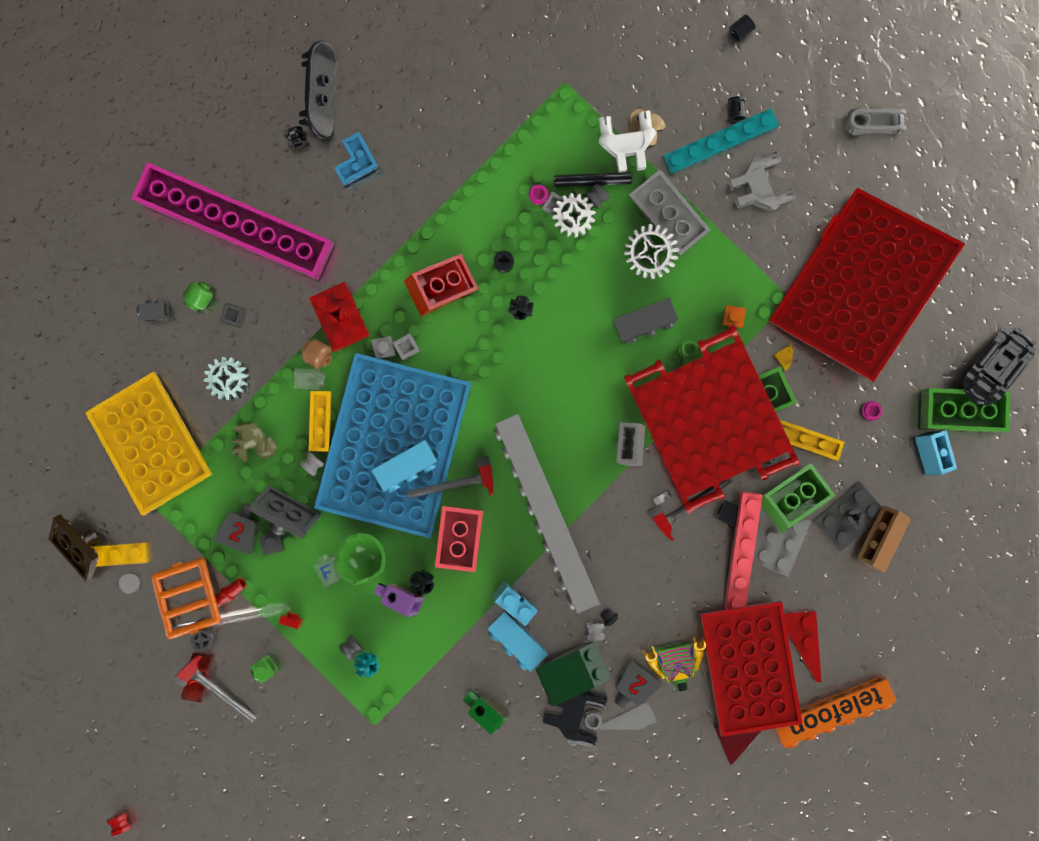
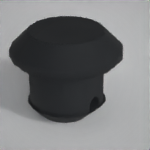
(609, 617)

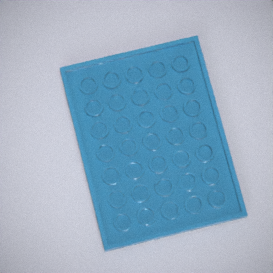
(380, 417)

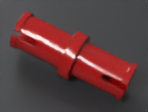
(228, 592)

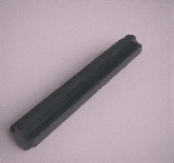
(592, 179)

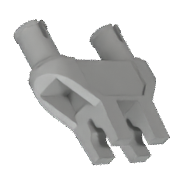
(758, 185)

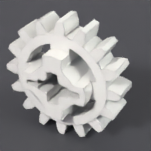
(574, 224)

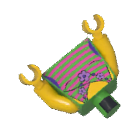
(676, 661)

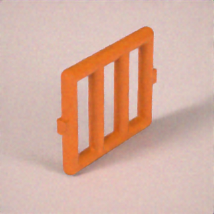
(162, 595)

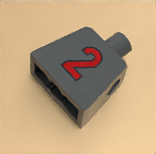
(239, 530)
(635, 684)

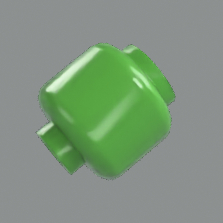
(197, 295)

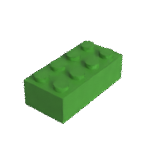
(956, 412)

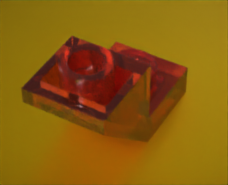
(194, 690)

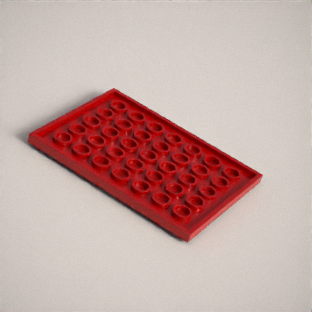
(866, 284)

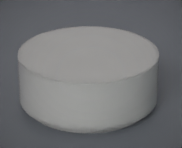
(129, 583)

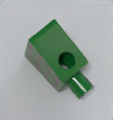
(493, 716)

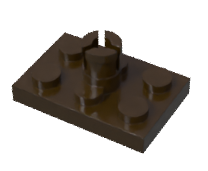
(74, 546)

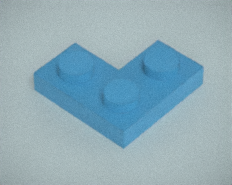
(359, 163)

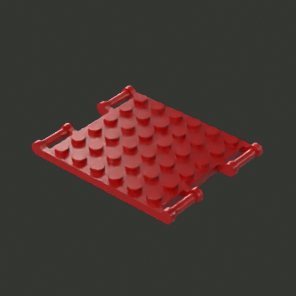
(711, 419)

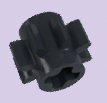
(521, 307)
(422, 582)

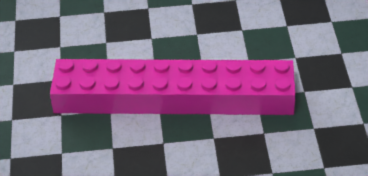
(232, 221)

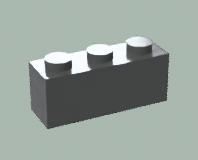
(645, 321)

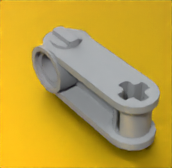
(876, 121)

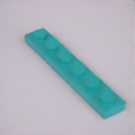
(720, 141)

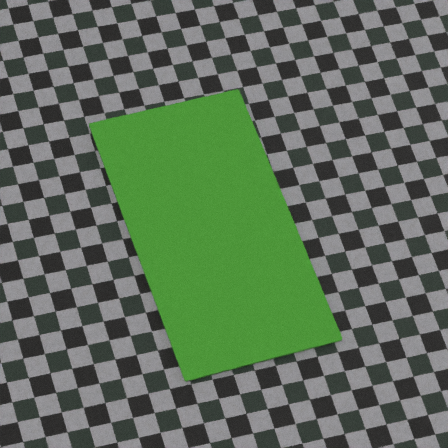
(551, 369)

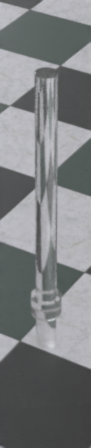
(268, 611)

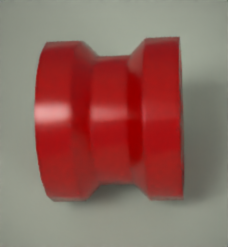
(119, 824)

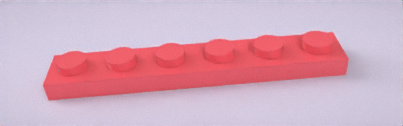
(743, 550)

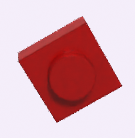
(291, 619)

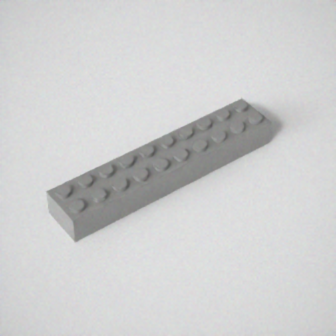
(548, 516)

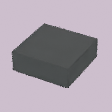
(232, 315)

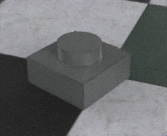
(271, 543)

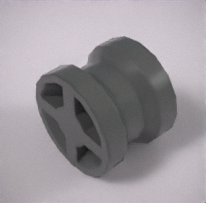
(597, 196)
(198, 640)
(351, 647)

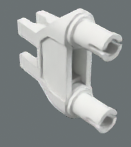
(627, 144)

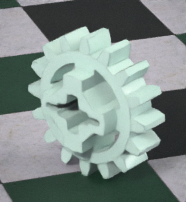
(224, 369)

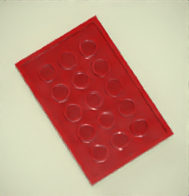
(751, 668)

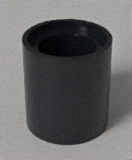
(742, 28)

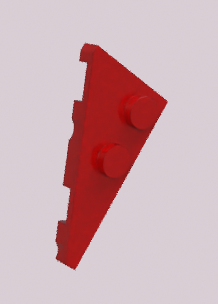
(804, 634)

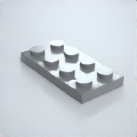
(669, 209)

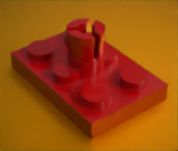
(339, 317)

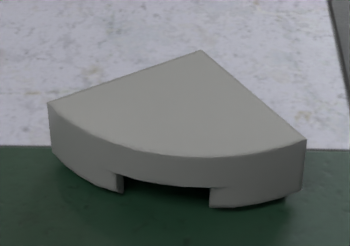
(661, 497)

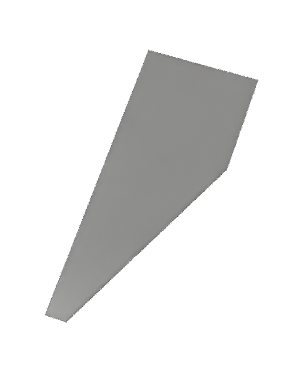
(632, 720)

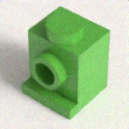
(264, 669)

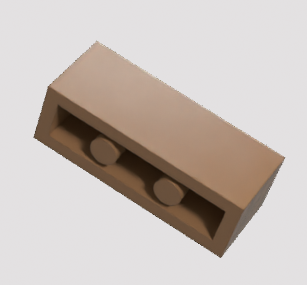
(883, 538)

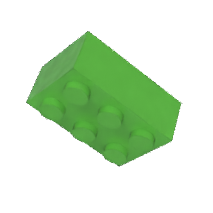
(796, 498)

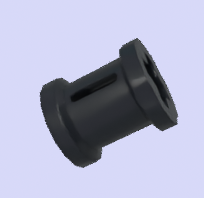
(737, 108)

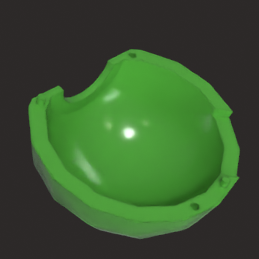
(360, 558)

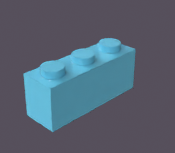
(405, 466)
(517, 641)

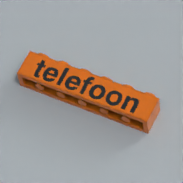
(838, 710)

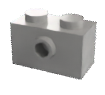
(630, 444)

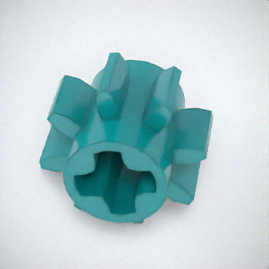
(366, 664)

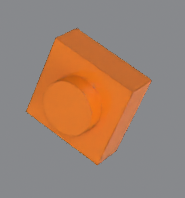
(734, 315)

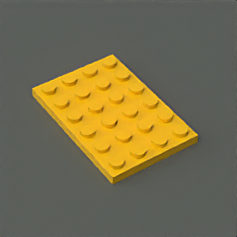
(148, 443)

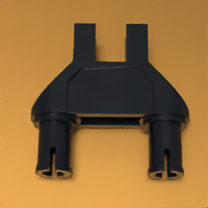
(571, 717)

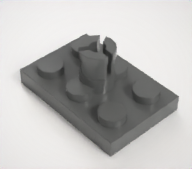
(284, 513)
(849, 516)

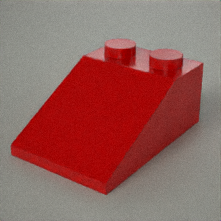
(440, 284)

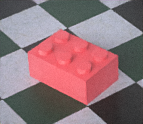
(459, 538)

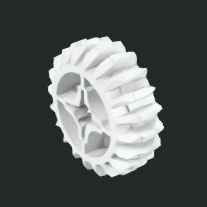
(654, 260)

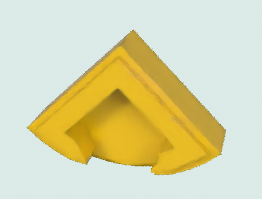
(784, 357)

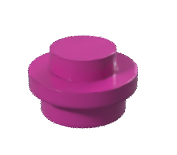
(538, 194)
(871, 410)

